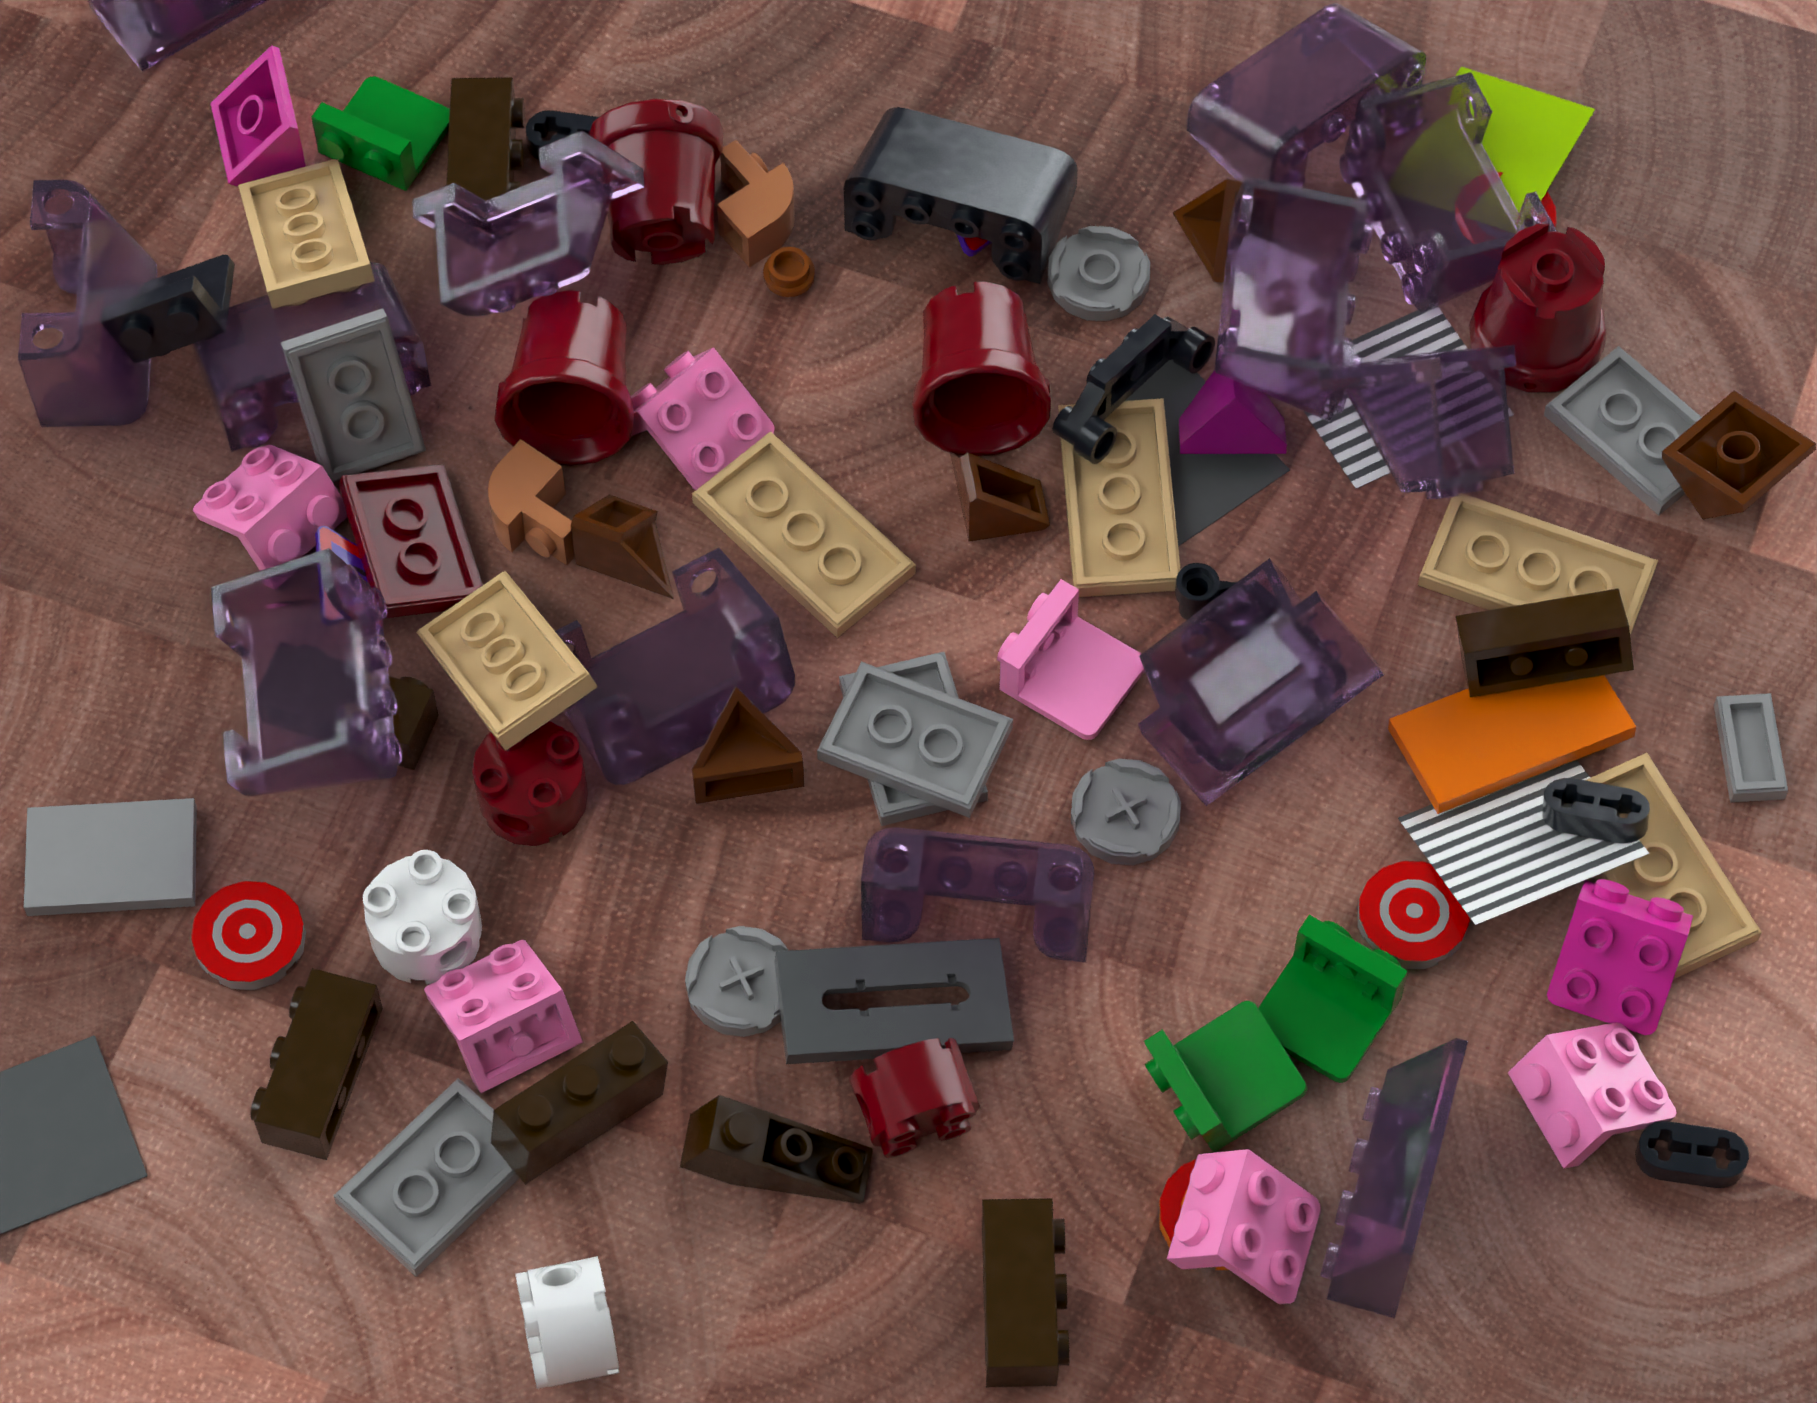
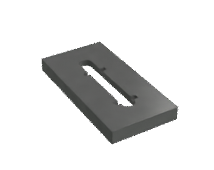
(828, 1035)

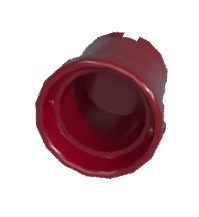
(678, 165)
(1545, 306)
(979, 374)
(568, 381)

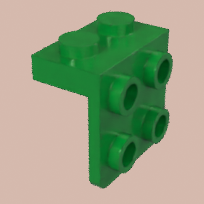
(382, 131)
(1332, 998)
(1226, 1075)

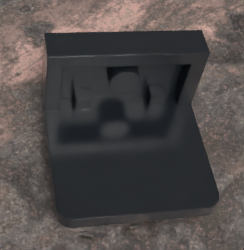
(173, 310)

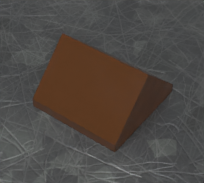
(1734, 456)

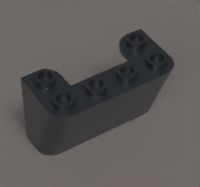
(962, 183)

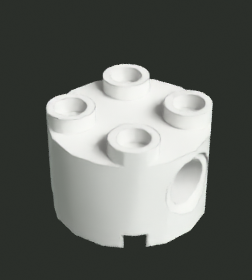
(422, 917)
(567, 1322)

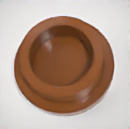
(789, 272)

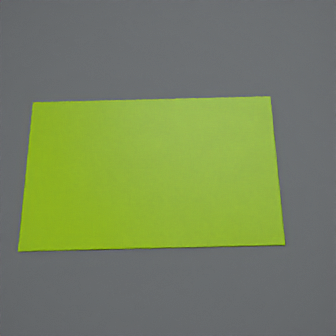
(1527, 134)

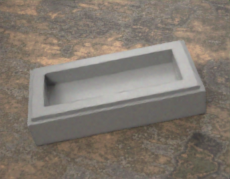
(1750, 748)

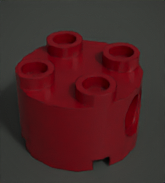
(532, 786)
(915, 1095)

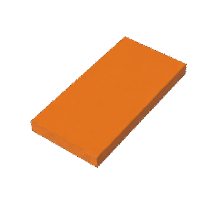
(1491, 741)

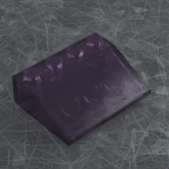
(1393, 1180)

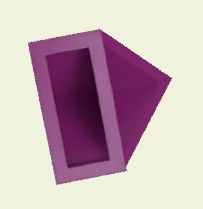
(1231, 420)

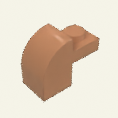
(761, 209)
(523, 502)

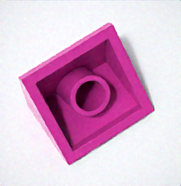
(258, 122)

